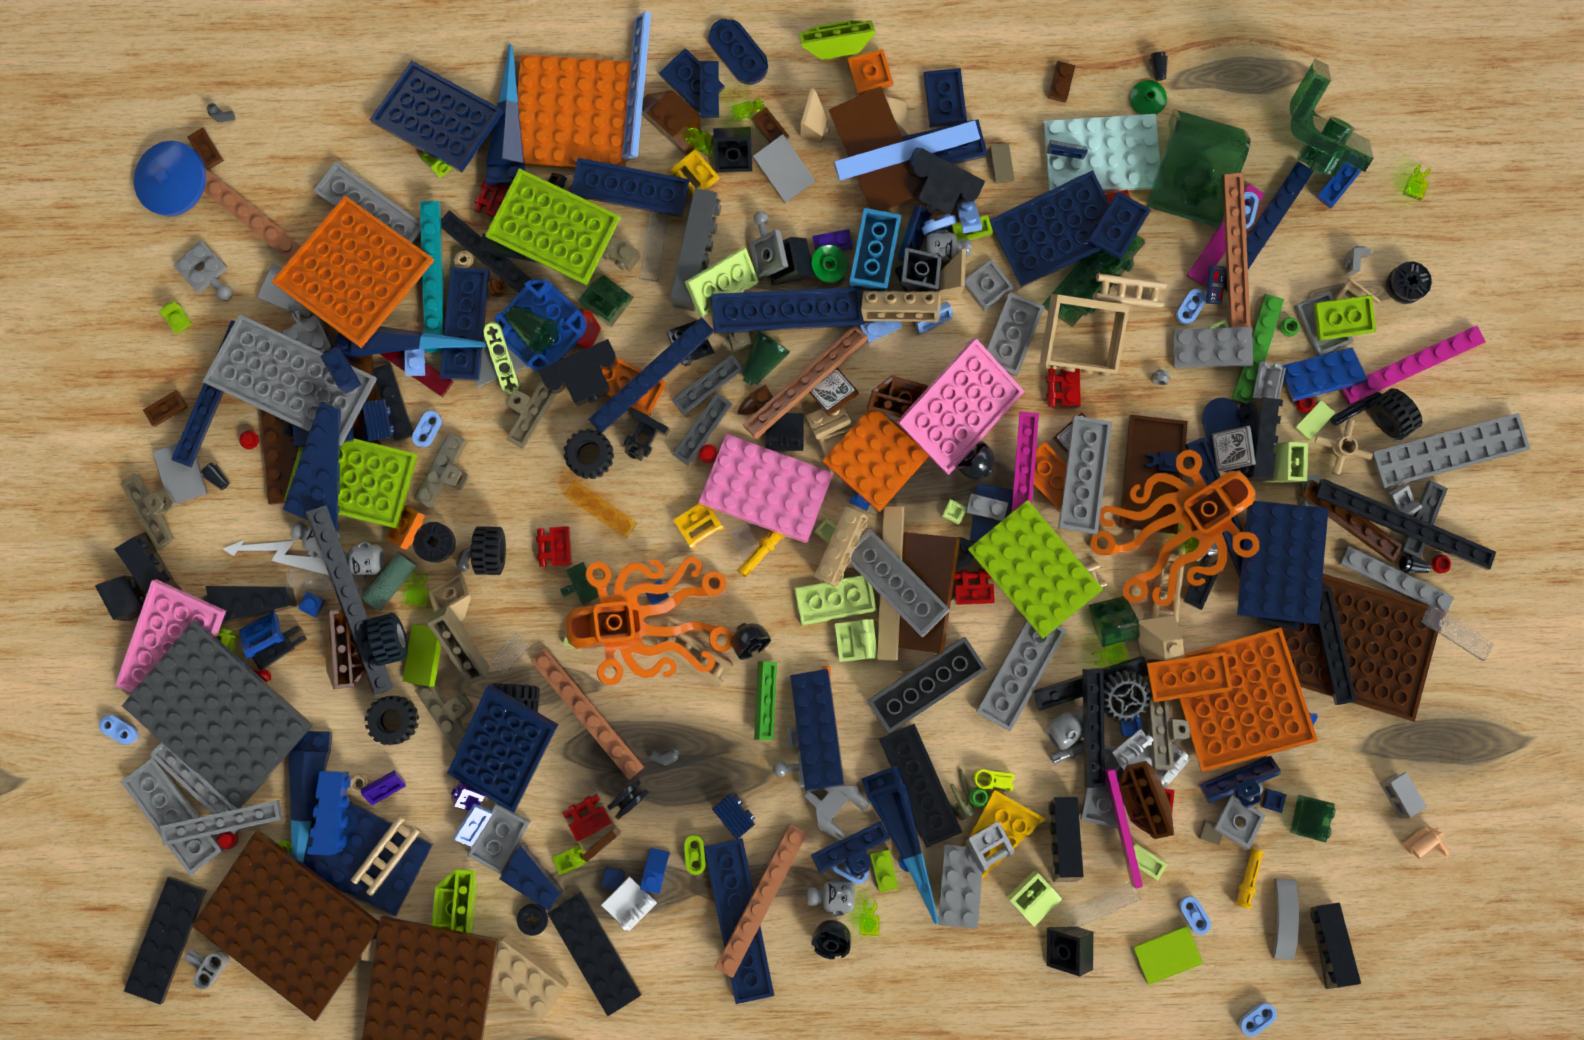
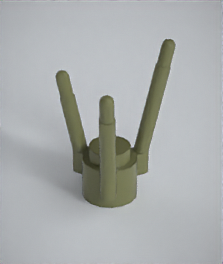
(963, 808)

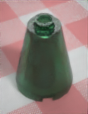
(532, 328)
(763, 358)

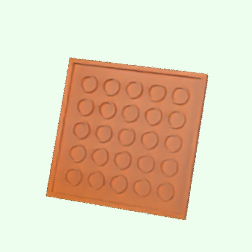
(572, 110)
(352, 271)
(1261, 712)

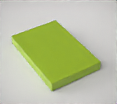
(1344, 317)
(422, 656)
(1167, 955)

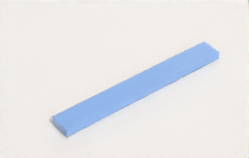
(636, 86)
(903, 151)

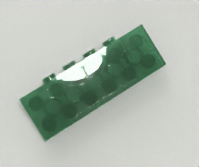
(1082, 280)

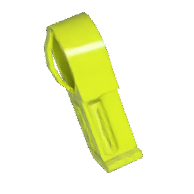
(996, 779)

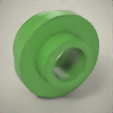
(1294, 324)
(983, 800)

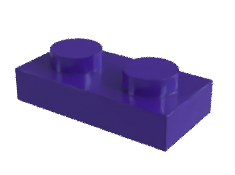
(840, 239)
(383, 787)

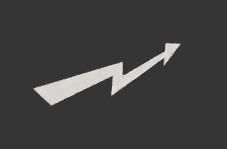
(303, 562)

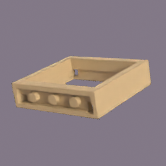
(1116, 342)

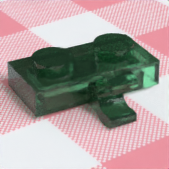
(579, 584)

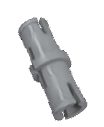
(1071, 752)

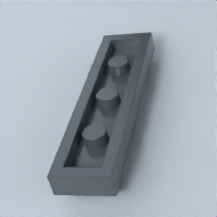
(707, 385)
(702, 429)
(1431, 502)

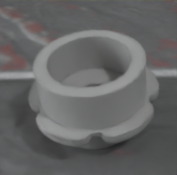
(1160, 377)

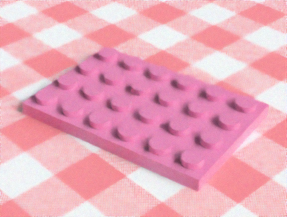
(960, 406)
(766, 488)
(160, 624)

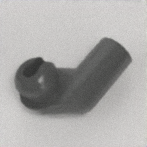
(218, 115)
(462, 561)
(667, 758)

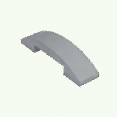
(1287, 919)

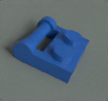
(258, 630)

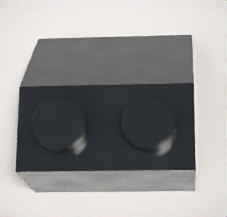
(732, 149)
(798, 262)
(920, 271)
(122, 597)
(1070, 949)

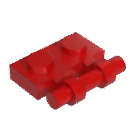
(495, 201)
(1069, 388)
(560, 546)
(973, 594)
(590, 823)

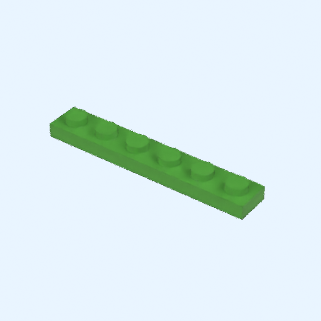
(1261, 341)

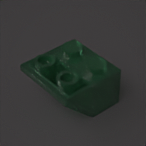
(605, 300)
(1114, 621)
(1312, 818)

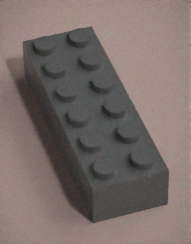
(695, 244)
(926, 685)

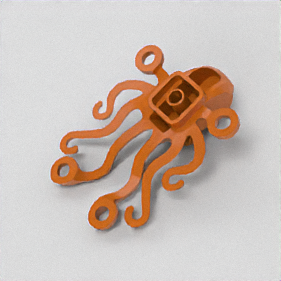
(1201, 510)
(620, 623)

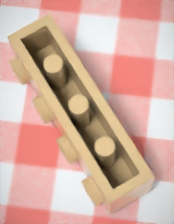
(901, 306)
(841, 547)

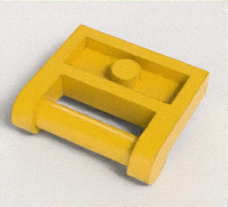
(698, 169)
(695, 518)

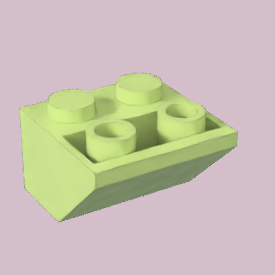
(1290, 463)
(1034, 898)

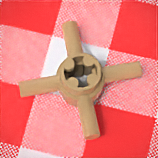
(1337, 451)

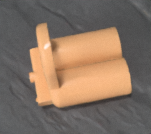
(1424, 841)

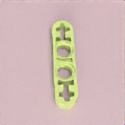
(501, 358)

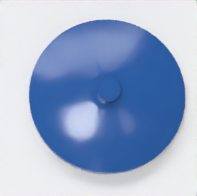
(169, 178)

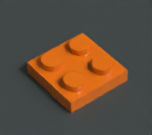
(870, 71)
(408, 526)

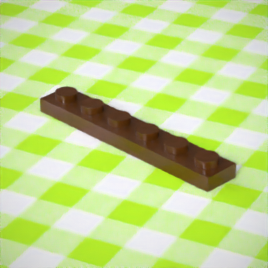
(1356, 525)

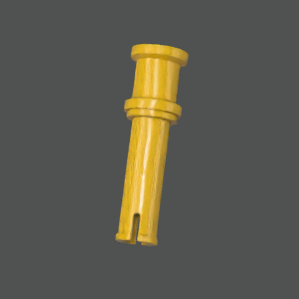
(766, 545)
(1247, 887)

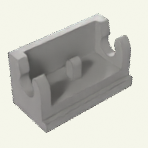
(1269, 381)
(1403, 795)

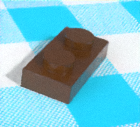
(1061, 81)
(769, 125)
(205, 148)
(165, 408)

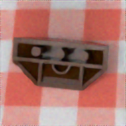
(671, 118)
(895, 396)
(341, 656)
(1146, 800)

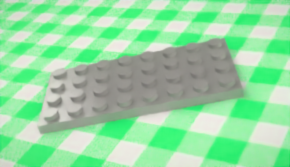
(282, 376)

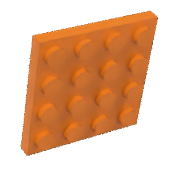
(875, 459)

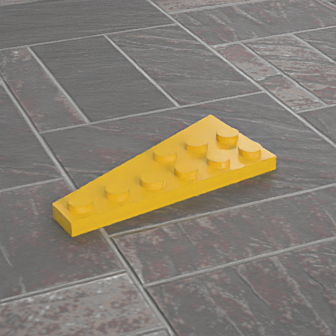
(1014, 818)

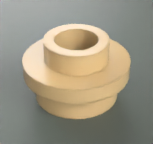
(469, 262)
(353, 786)

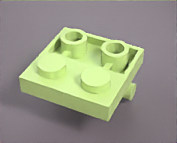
(856, 640)

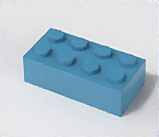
(875, 250)

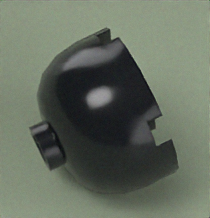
(977, 462)
(749, 639)
(831, 939)

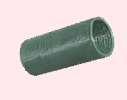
(389, 579)

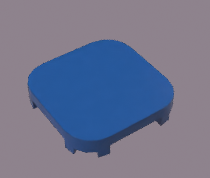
(547, 301)

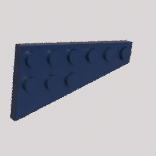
(318, 471)

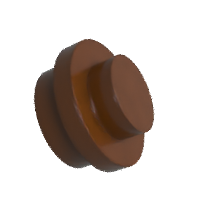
(496, 286)

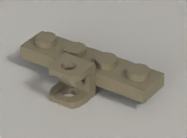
(530, 411)
(443, 471)
(149, 509)
(446, 713)
(1164, 734)

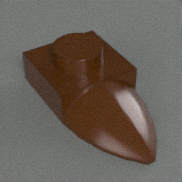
(755, 401)

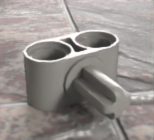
(207, 966)

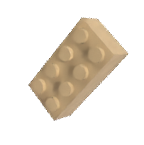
(526, 979)

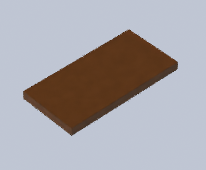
(868, 125)
(1145, 436)
(934, 562)

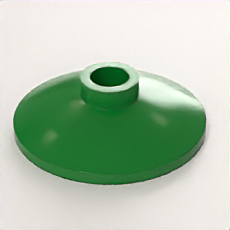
(1142, 103)
(836, 259)

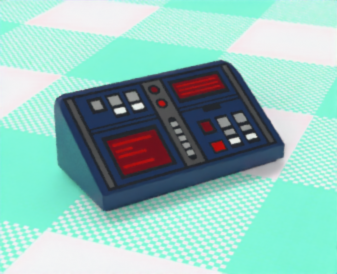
(1067, 149)
(1215, 284)

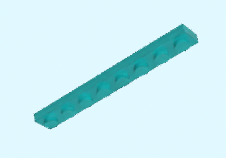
(433, 277)

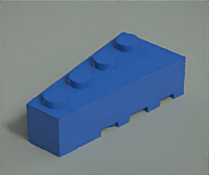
(330, 813)

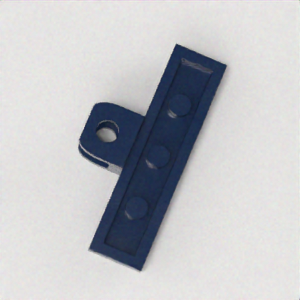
(1242, 782)
(851, 850)

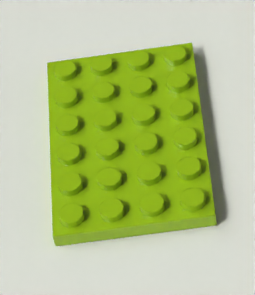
(553, 226)
(371, 481)
(1035, 569)

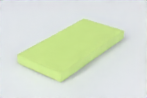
(728, 275)
(825, 602)

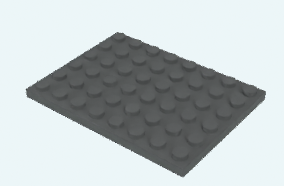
(217, 714)

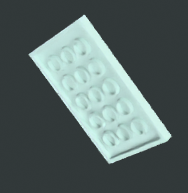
(1120, 151)

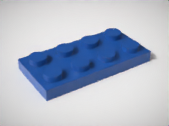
(1323, 374)

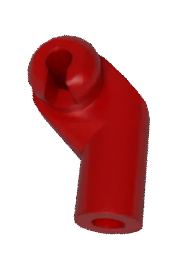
(264, 674)

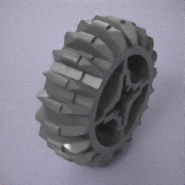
(1129, 705)

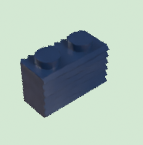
(340, 370)
(375, 421)
(734, 816)

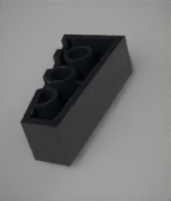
(1262, 419)
(144, 562)
(250, 601)
(1066, 839)
(1334, 946)

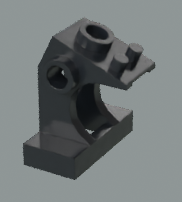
(647, 426)

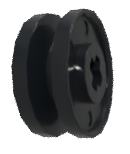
(1408, 282)
(444, 548)
(628, 799)

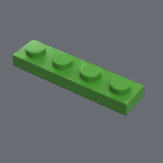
(765, 700)

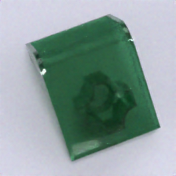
(1325, 141)
(1193, 167)

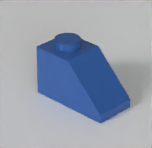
(655, 870)

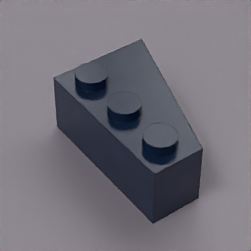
(530, 878)

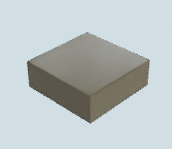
(1208, 834)

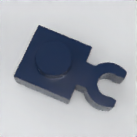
(1164, 461)

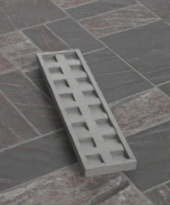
(1450, 451)

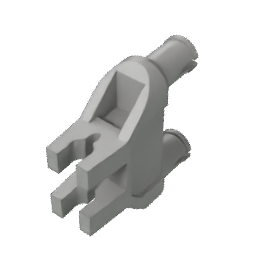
(832, 803)

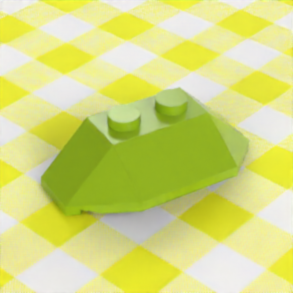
(837, 38)
(456, 901)

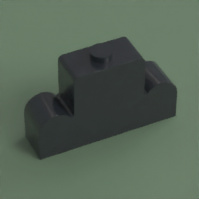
(942, 182)
(581, 373)

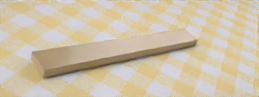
(888, 617)

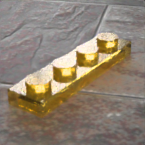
(600, 509)

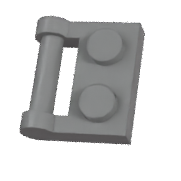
(986, 840)

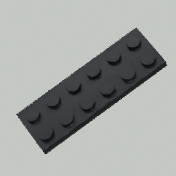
(925, 792)
(165, 940)
(594, 954)

